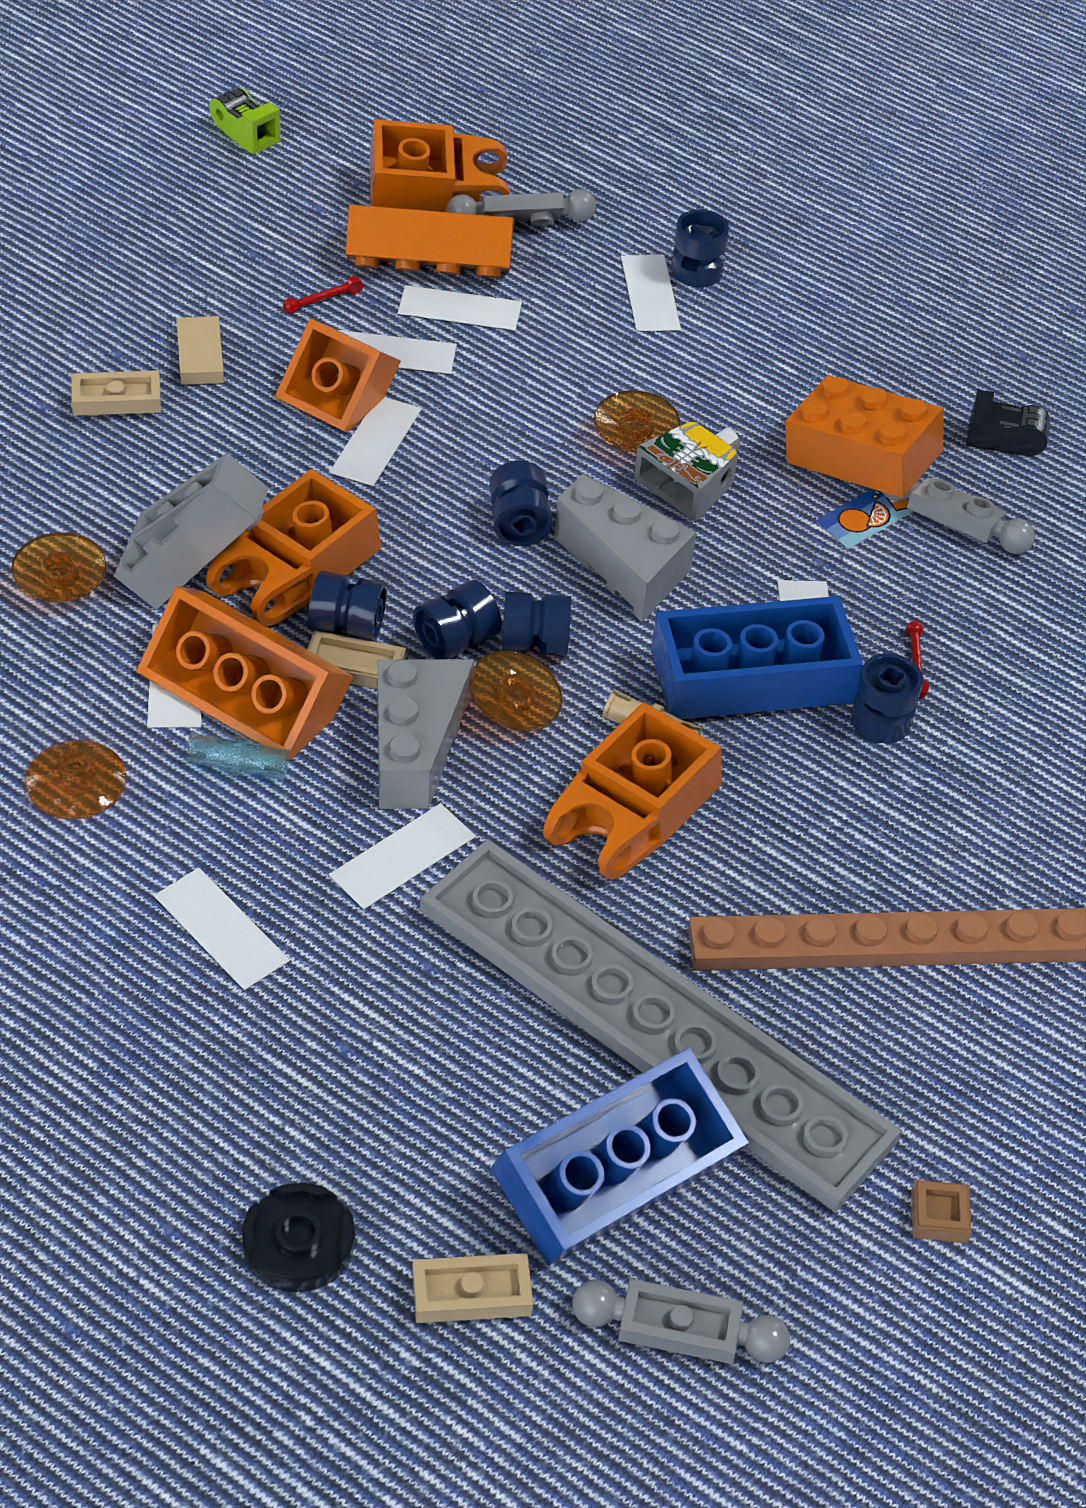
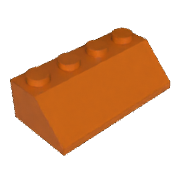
(429, 239)
(242, 672)

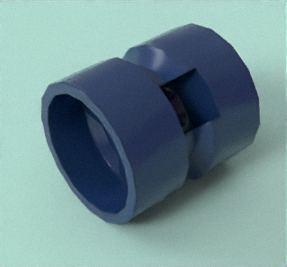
(699, 248)
(520, 503)
(347, 606)
(460, 619)
(536, 623)
(886, 698)

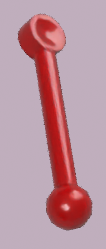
(353, 285)
(914, 630)

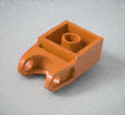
(429, 165)
(302, 531)
(636, 789)

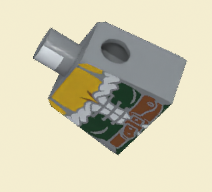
(688, 467)

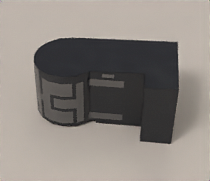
(1007, 427)

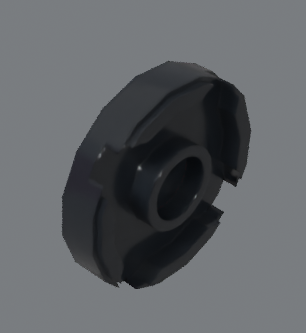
(298, 1237)

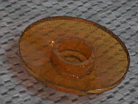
(634, 418)
(59, 567)
(515, 691)
(75, 779)

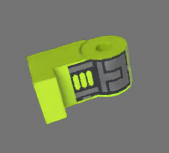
(244, 118)

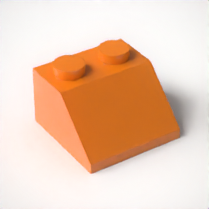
(336, 376)

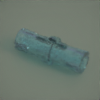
(237, 756)

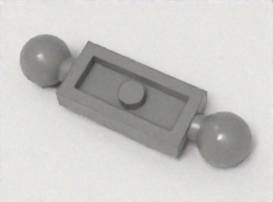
(537, 208)
(968, 514)
(681, 1321)

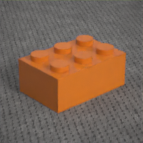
(864, 435)

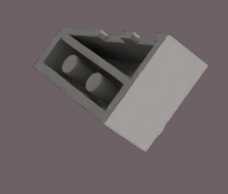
(190, 529)
(625, 542)
(416, 724)

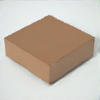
(941, 1211)

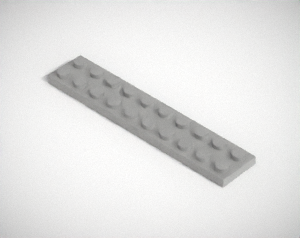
(652, 1012)

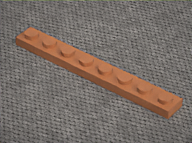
(887, 939)

